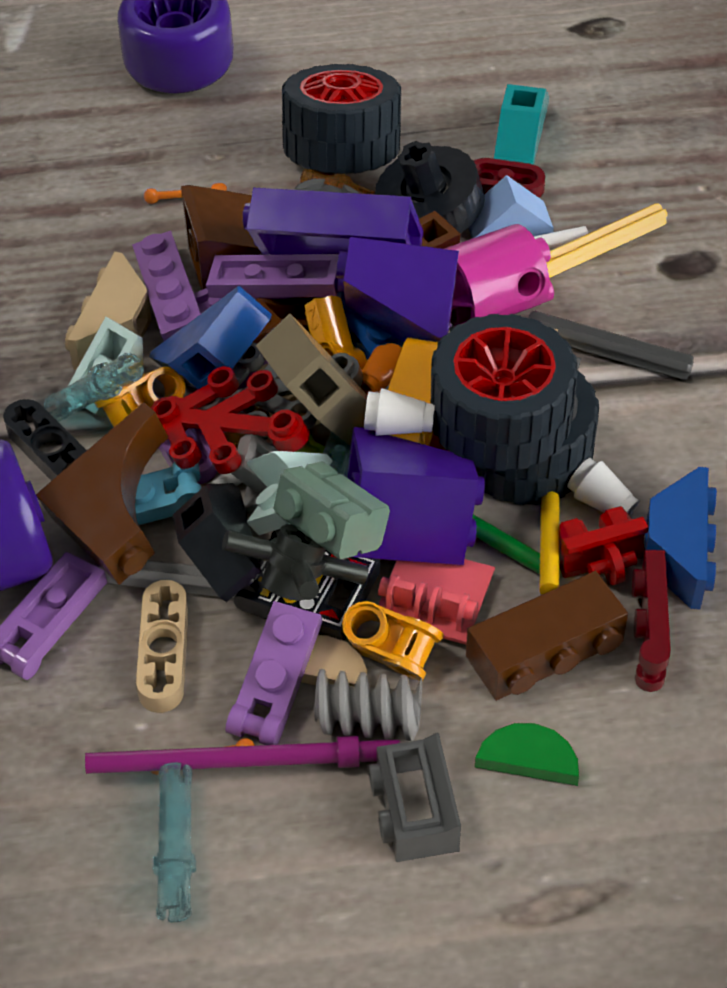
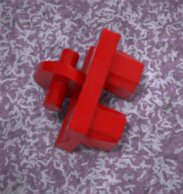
(604, 549)

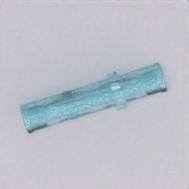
(102, 382)
(174, 856)

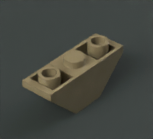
(315, 378)

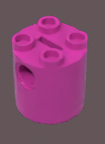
(500, 274)

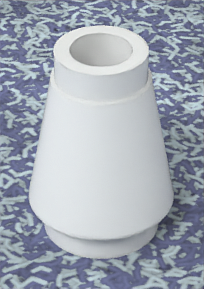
(397, 414)
(600, 488)

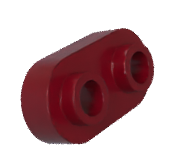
(526, 174)

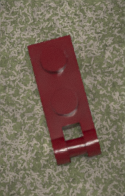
(652, 621)

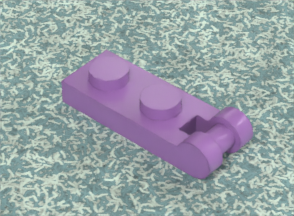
(48, 613)
(275, 673)

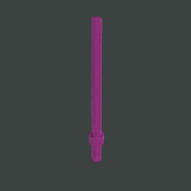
(345, 752)

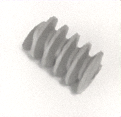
(367, 705)

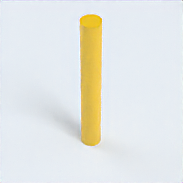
(549, 542)

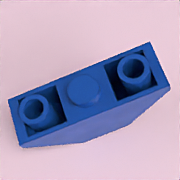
(213, 338)
(681, 528)

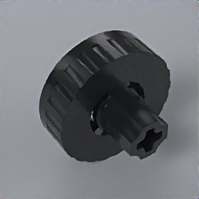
(423, 175)

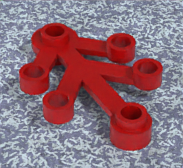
(178, 414)

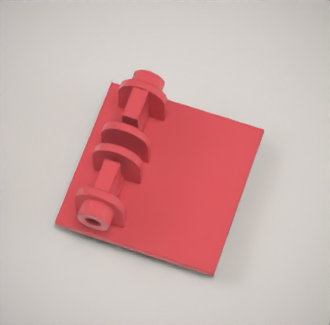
(438, 594)

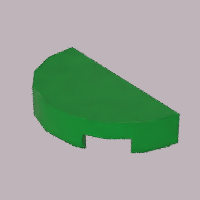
(529, 752)

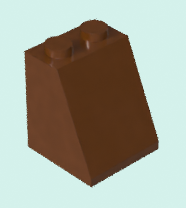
(214, 227)

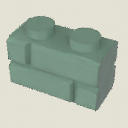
(331, 510)

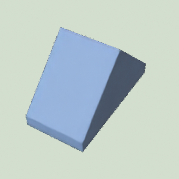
(509, 205)

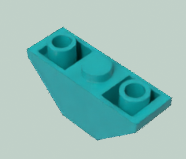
(521, 123)

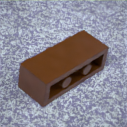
(546, 635)

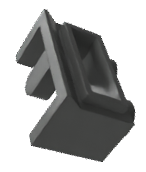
(419, 837)

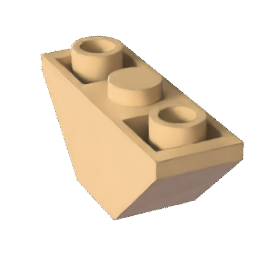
(116, 296)

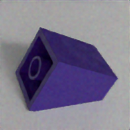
(399, 286)
(427, 495)

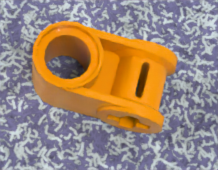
(141, 391)
(400, 643)

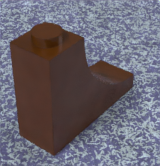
(98, 494)

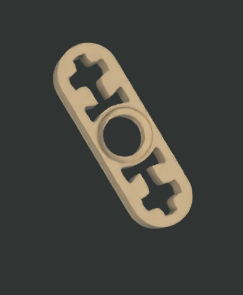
(171, 662)

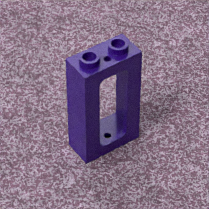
(324, 221)

